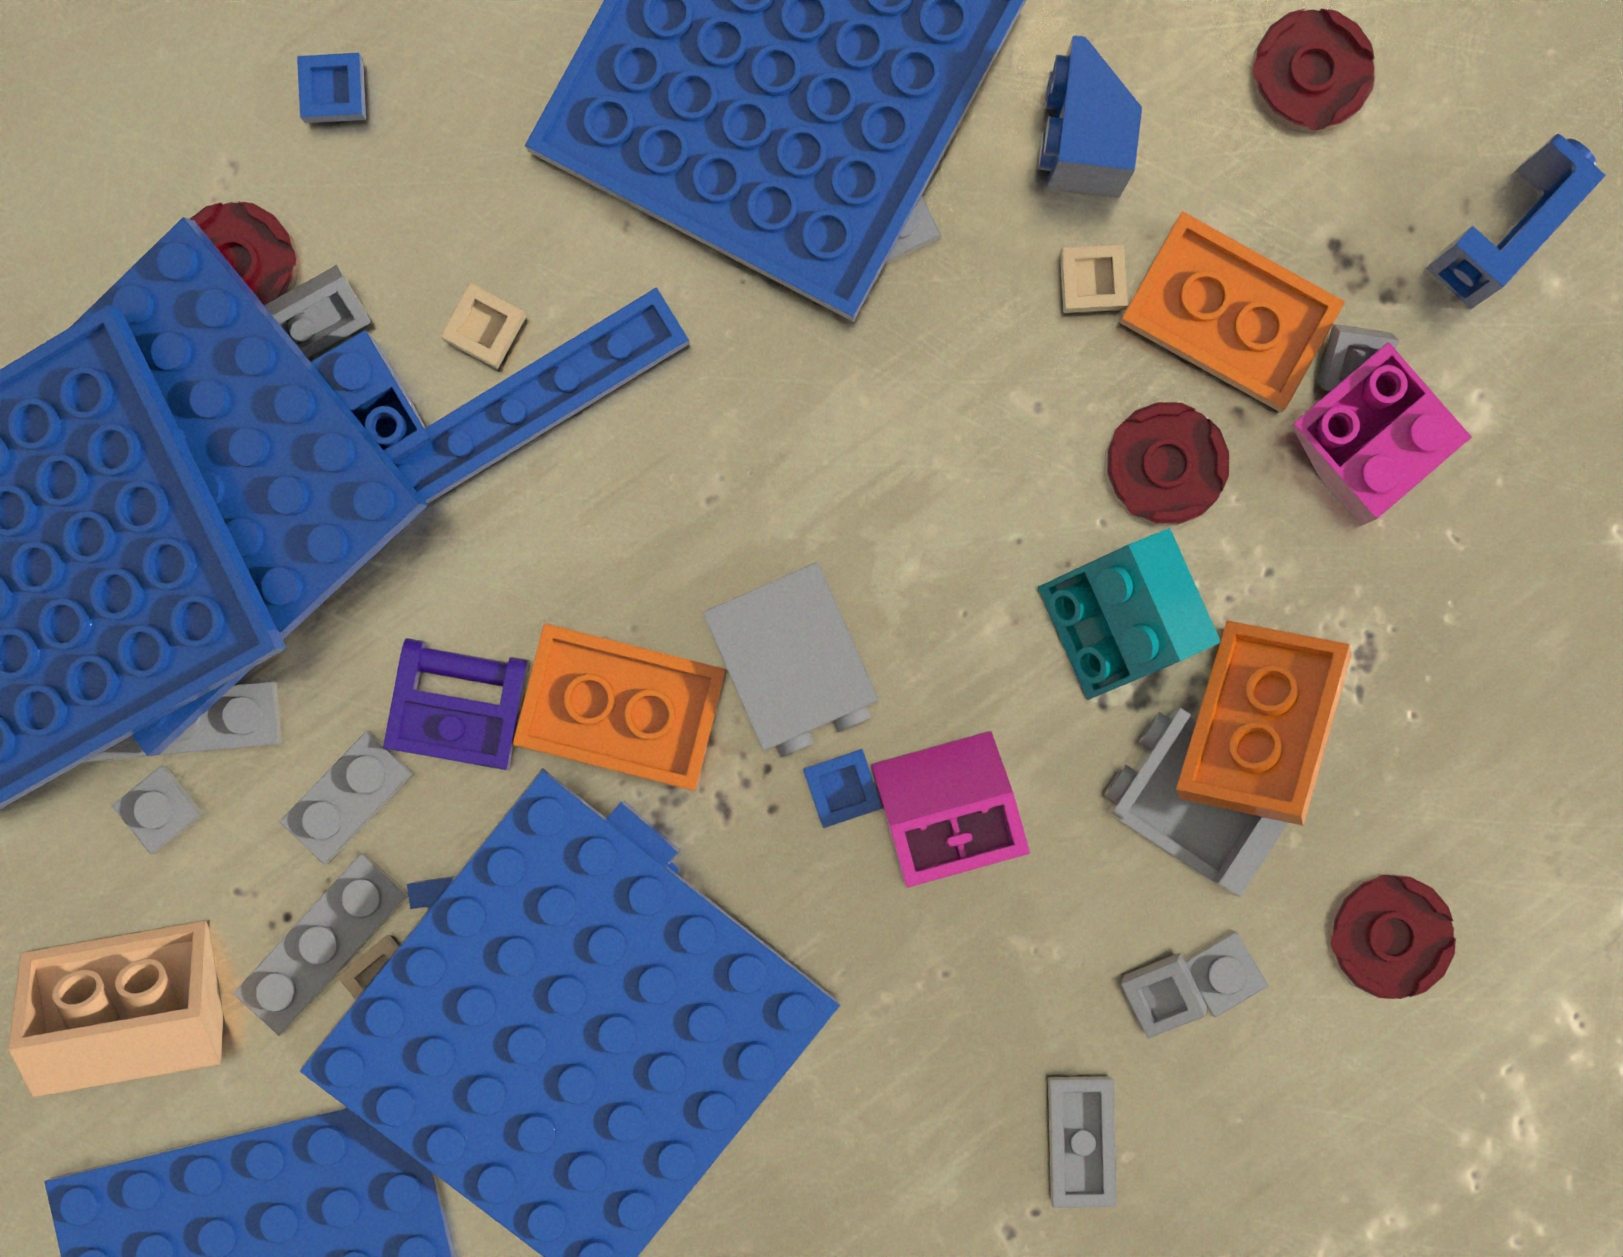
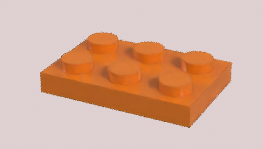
(1232, 312)
(619, 707)
(1264, 722)

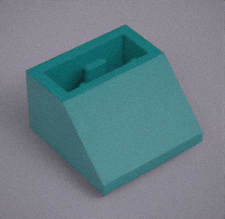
(1129, 614)

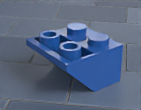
(1095, 125)
(373, 394)

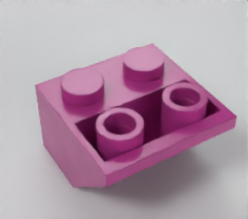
(1378, 435)
(949, 809)

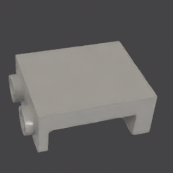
(792, 660)
(1208, 839)

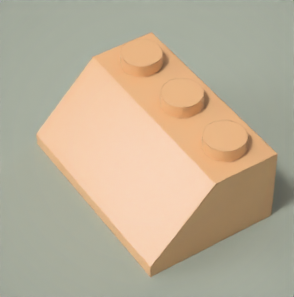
(117, 1009)

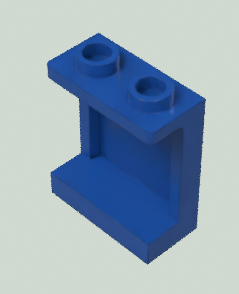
(1476, 267)

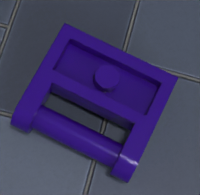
(452, 725)

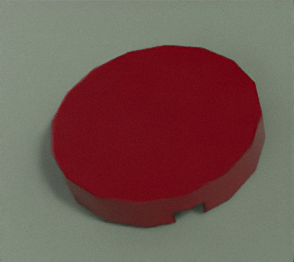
(1313, 70)
(253, 245)
(1167, 464)
(1392, 936)

